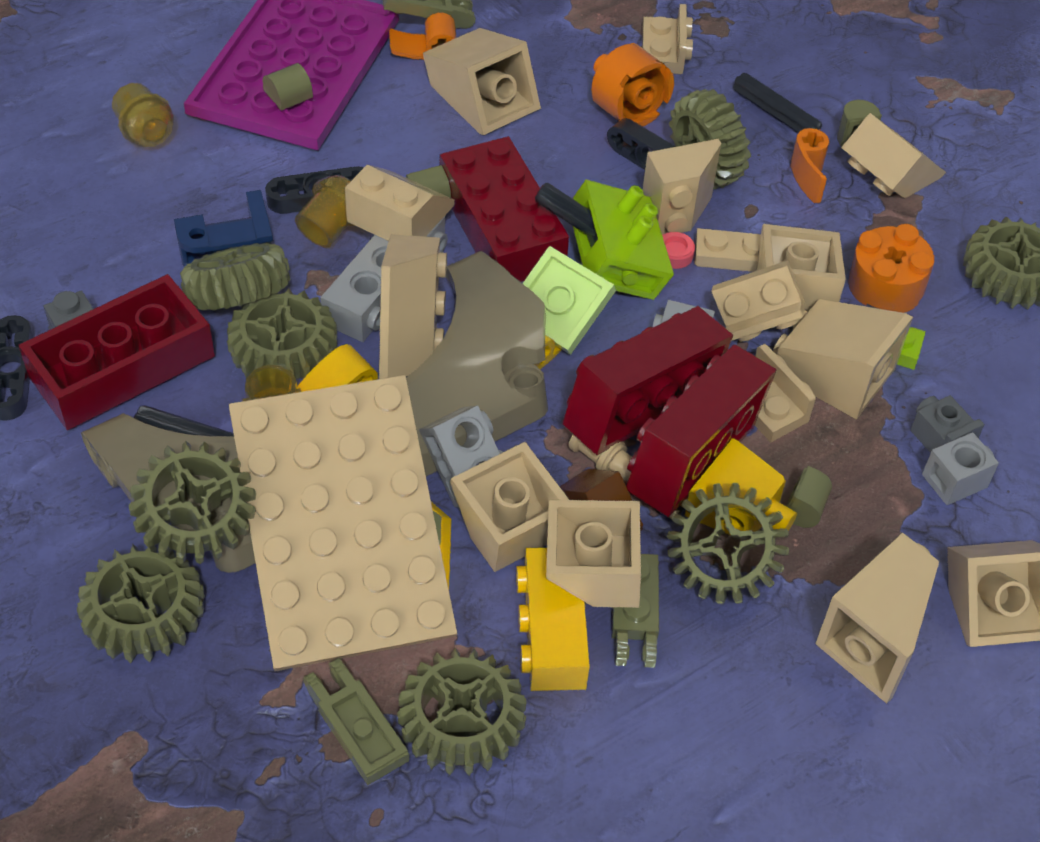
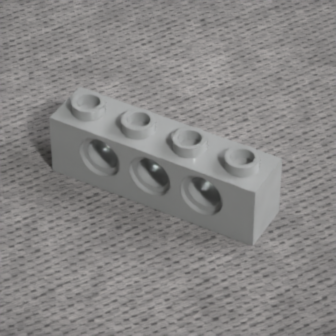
(356, 293)

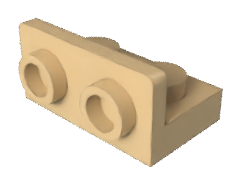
(668, 39)
(759, 301)
(787, 401)

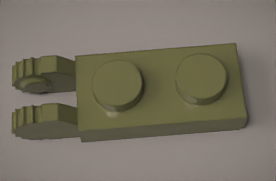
(458, 9)
(639, 622)
(358, 724)

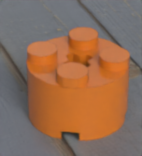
(631, 84)
(891, 268)

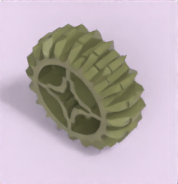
(707, 117)
(1005, 262)
(235, 276)
(281, 332)
(224, 483)
(720, 505)
(121, 622)
(461, 728)

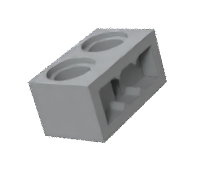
(451, 457)

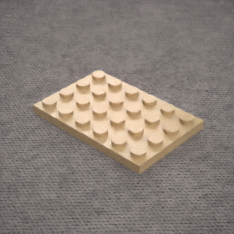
(342, 522)

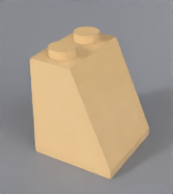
(484, 78)
(845, 351)
(879, 616)

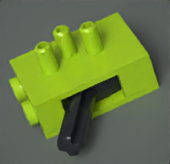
(615, 235)

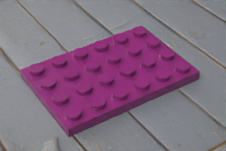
(326, 37)

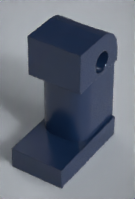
(199, 238)

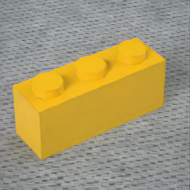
(555, 629)

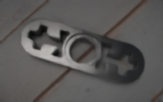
(633, 141)
(303, 182)
(17, 380)

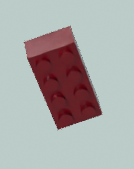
(498, 206)
(117, 351)
(638, 377)
(698, 427)

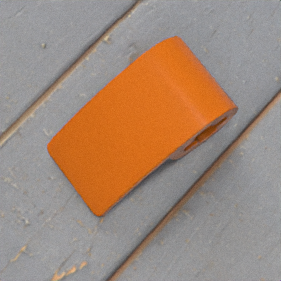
(438, 30)
(808, 162)

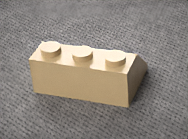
(410, 303)

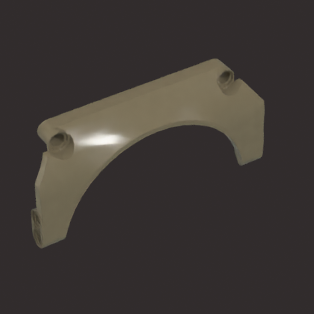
(479, 362)

